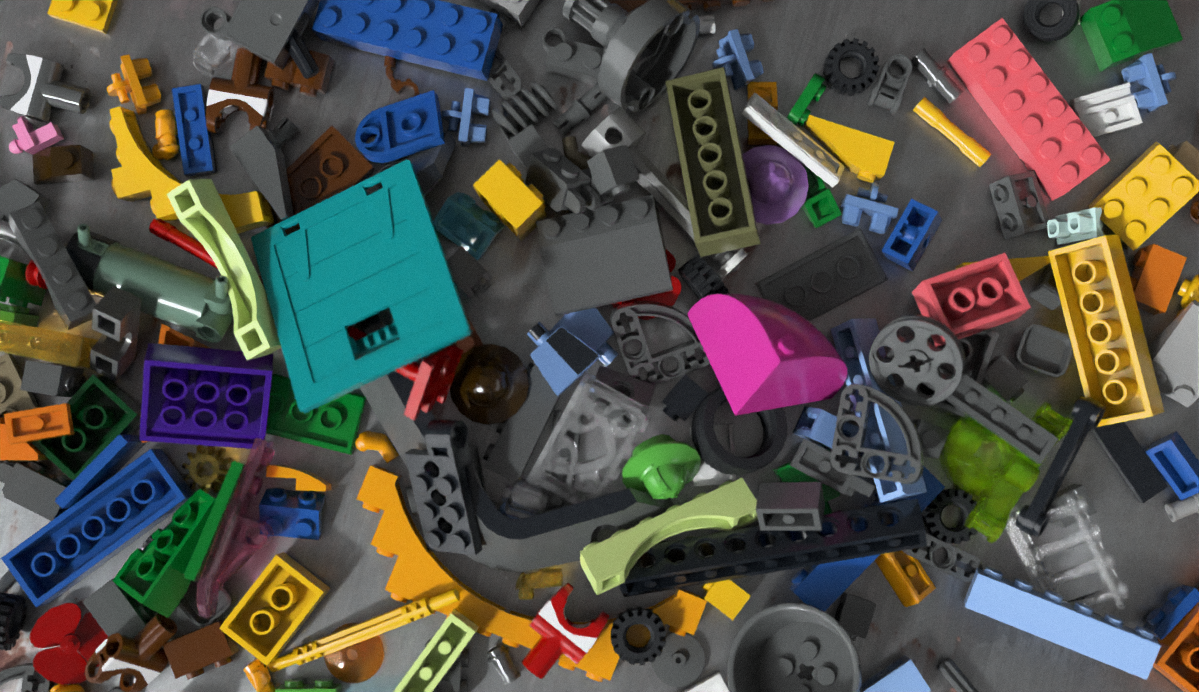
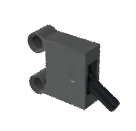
(268, 30)

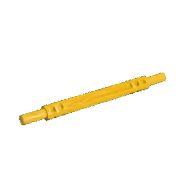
(364, 630)

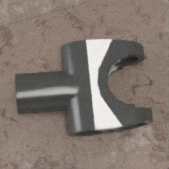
(43, 89)

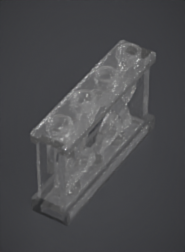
(585, 404)

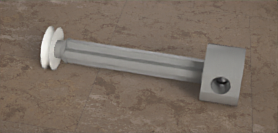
(652, 180)

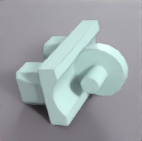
(1076, 226)

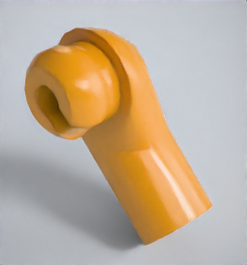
(376, 441)

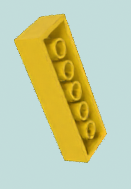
(1106, 329)

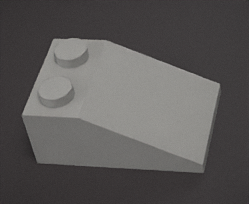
(1177, 357)

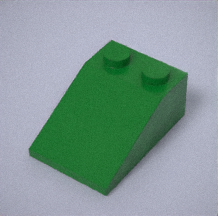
(1128, 30)

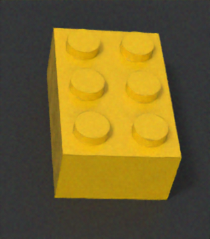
(1145, 195)
(511, 199)
(274, 608)

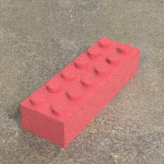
(1027, 109)

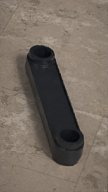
(1086, 414)

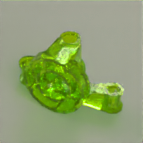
(1000, 486)

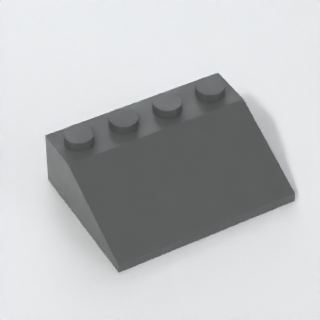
(604, 255)

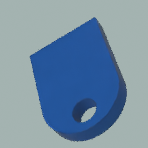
(401, 128)

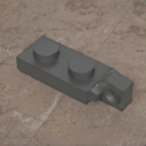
(817, 464)

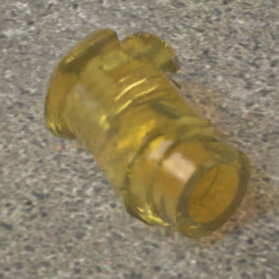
(541, 579)

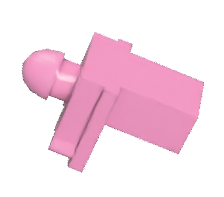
(33, 140)

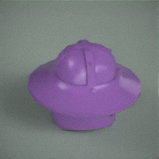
(775, 183)

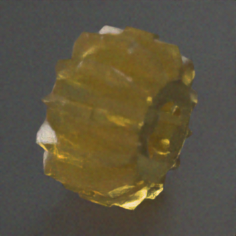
(196, 468)

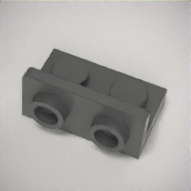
(1019, 204)

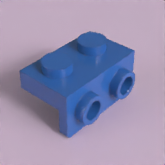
(292, 513)

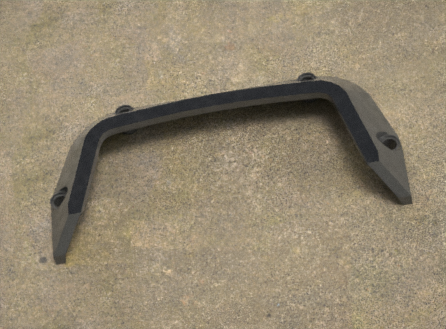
(506, 542)

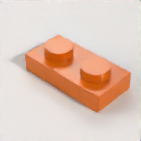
(39, 423)

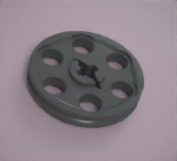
(923, 350)

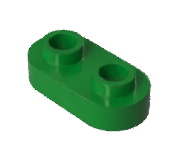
(812, 91)

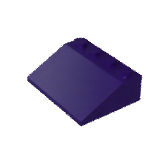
(204, 396)

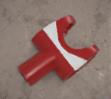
(560, 635)

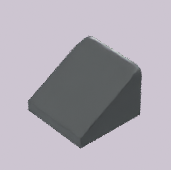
(1045, 290)

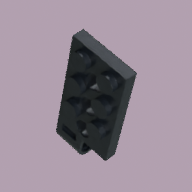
(449, 451)

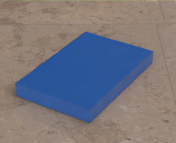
(100, 469)

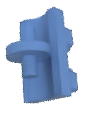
(735, 61)
(1152, 81)
(472, 105)
(881, 214)

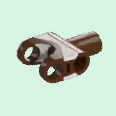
(240, 94)
(134, 656)

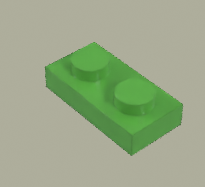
(18, 315)
(320, 685)

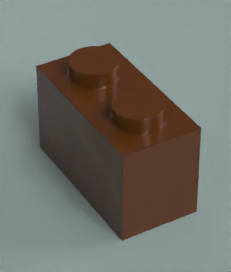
(199, 649)

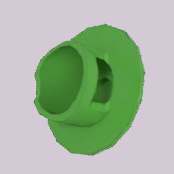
(661, 467)

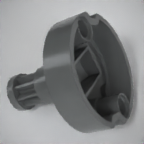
(639, 46)

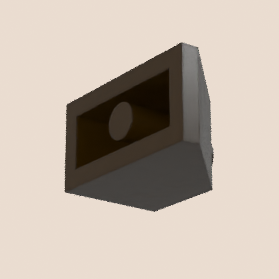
(63, 165)

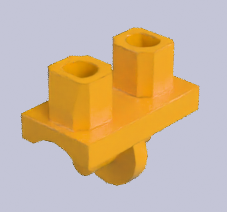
(132, 72)

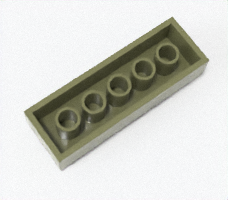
(712, 162)

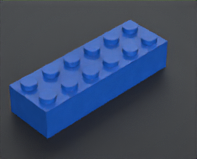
(415, 32)
(98, 527)

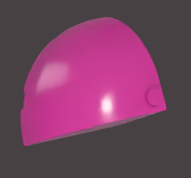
(765, 353)

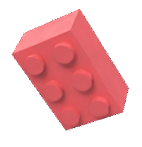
(972, 297)

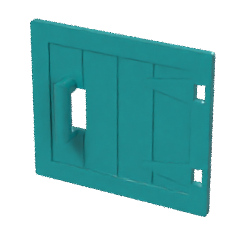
(348, 264)

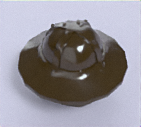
(489, 384)

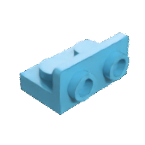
(467, 224)

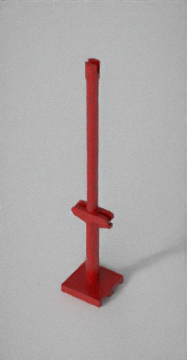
(430, 378)

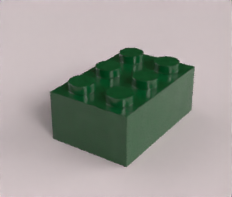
(98, 416)

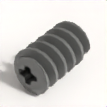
(523, 109)

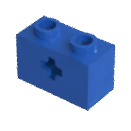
(912, 235)

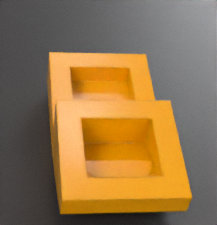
(768, 92)
(304, 479)

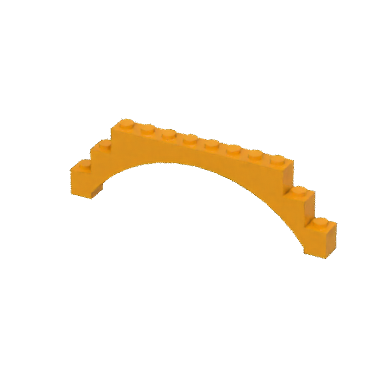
(421, 574)

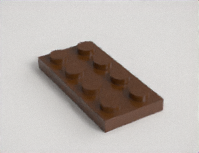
(322, 172)

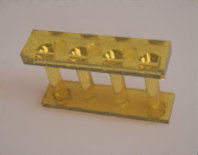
(45, 344)

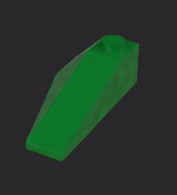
(157, 571)

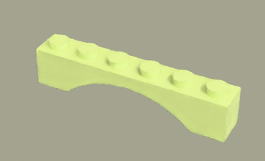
(207, 218)
(722, 509)

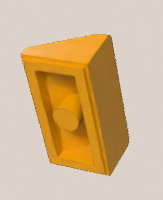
(905, 577)

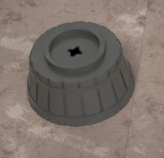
(783, 637)

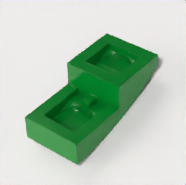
(819, 202)

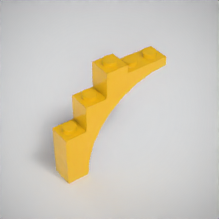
(146, 177)

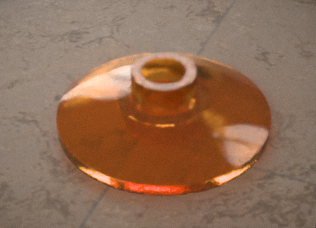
(368, 660)

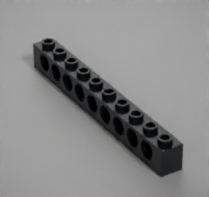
(783, 554)

